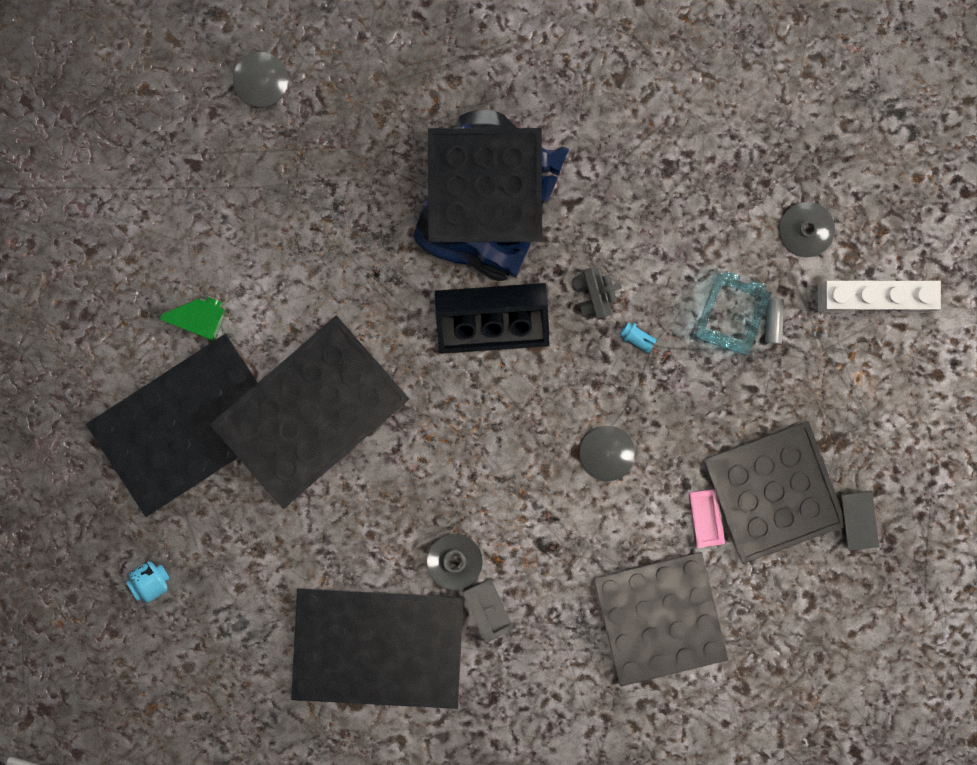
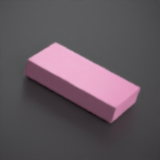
(706, 518)

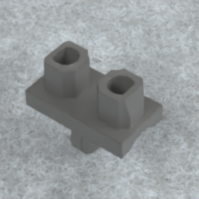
(601, 292)

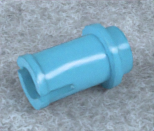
(637, 337)

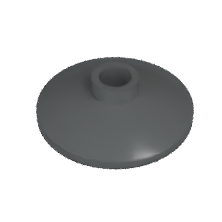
(793, 233)
(454, 576)

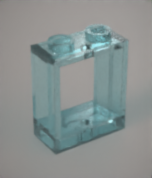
(754, 288)

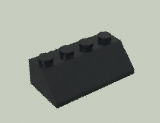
(492, 318)

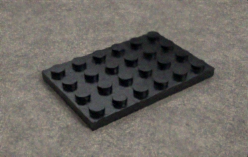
(309, 412)
(162, 431)
(377, 648)

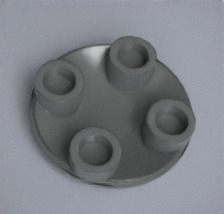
(260, 79)
(607, 453)

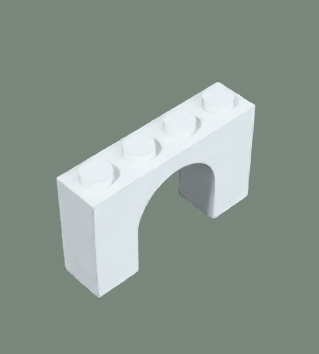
(879, 295)

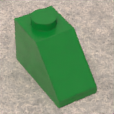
(198, 317)

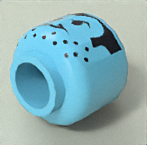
(147, 582)

